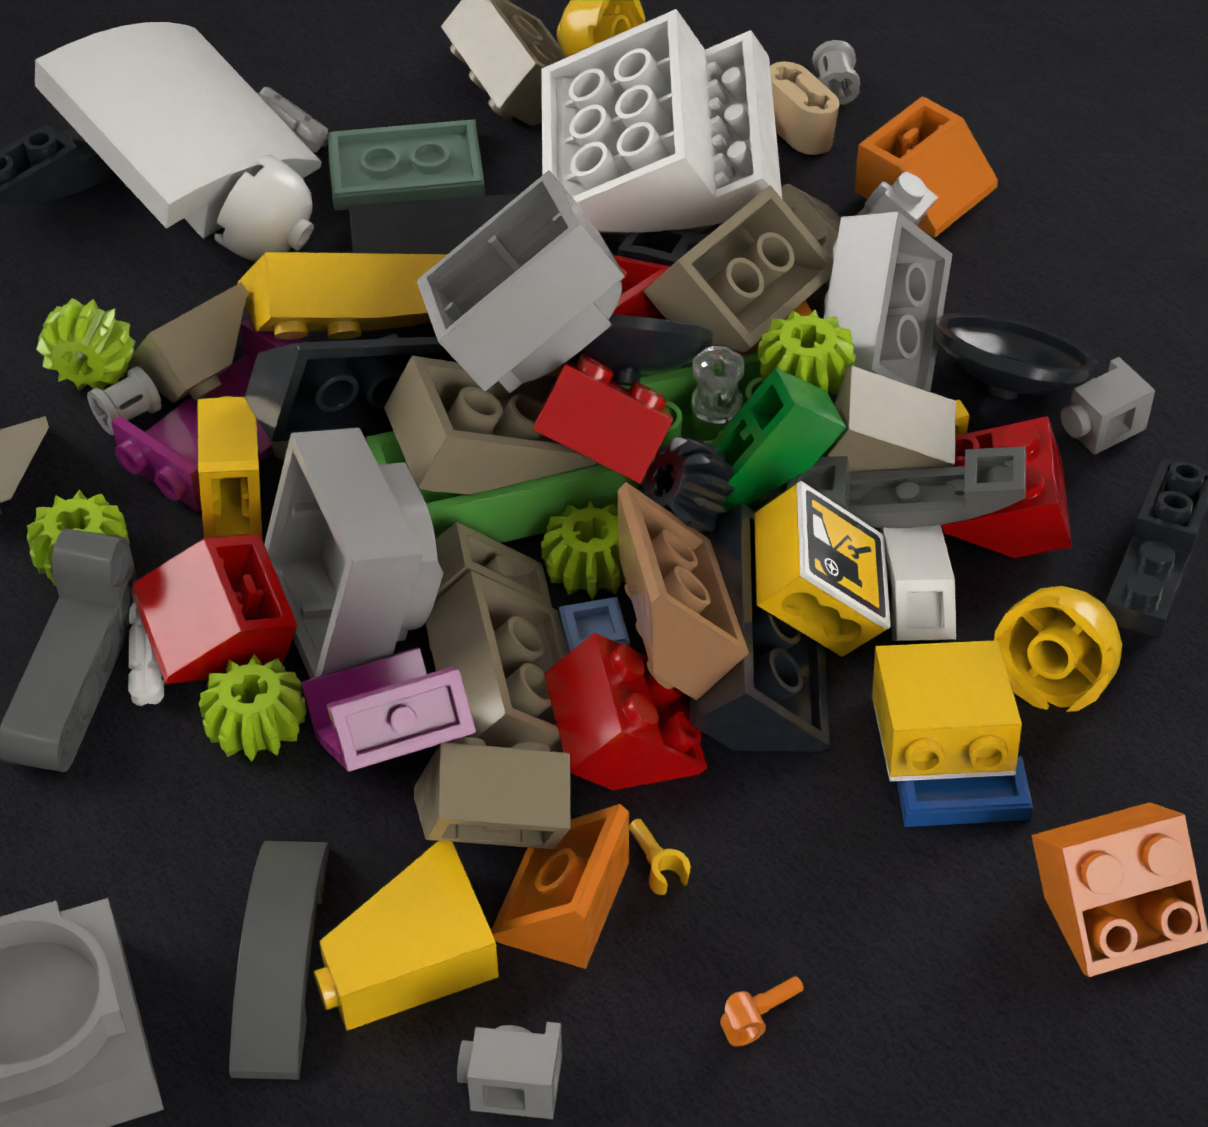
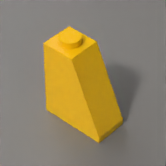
(228, 467)
(408, 943)

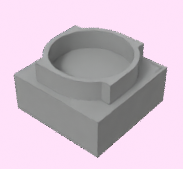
(524, 289)
(350, 550)
(70, 1022)

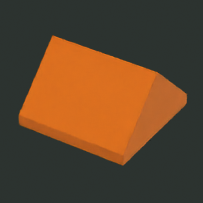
(567, 891)

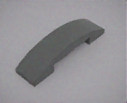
(923, 495)
(275, 960)

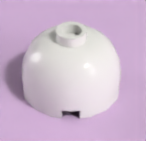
(266, 212)

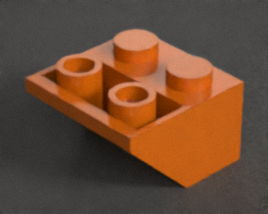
(938, 151)
(1123, 886)

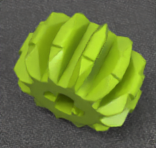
(86, 344)
(808, 349)
(77, 514)
(584, 549)
(252, 707)

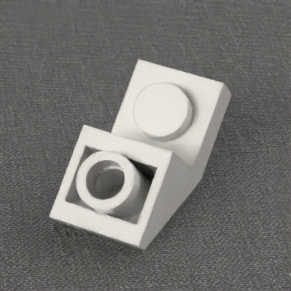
(920, 584)

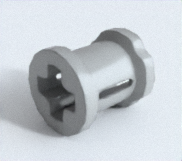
(840, 62)
(124, 399)

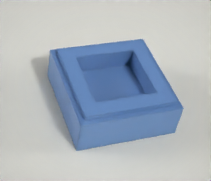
(596, 616)

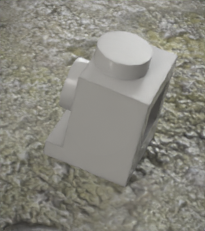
(905, 196)
(1109, 408)
(512, 1070)

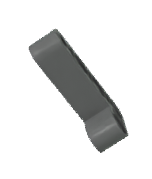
(73, 653)

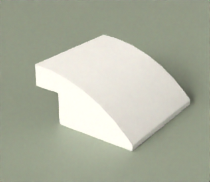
(168, 117)
(660, 128)

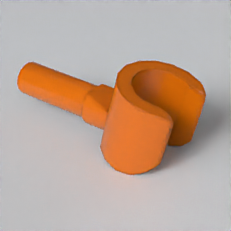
(743, 1012)

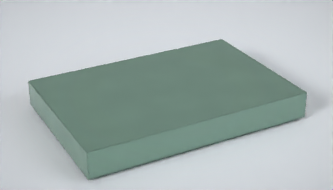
(405, 163)

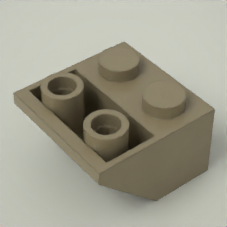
(495, 794)

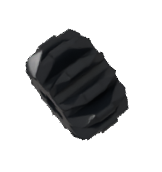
(689, 482)

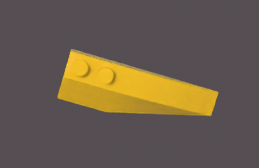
(335, 292)

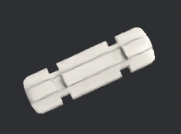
(145, 678)

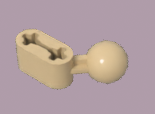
(803, 108)

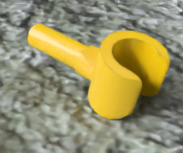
(659, 858)

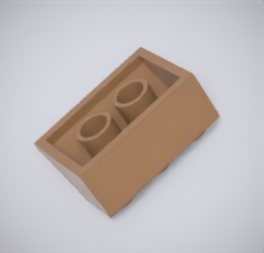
(676, 597)

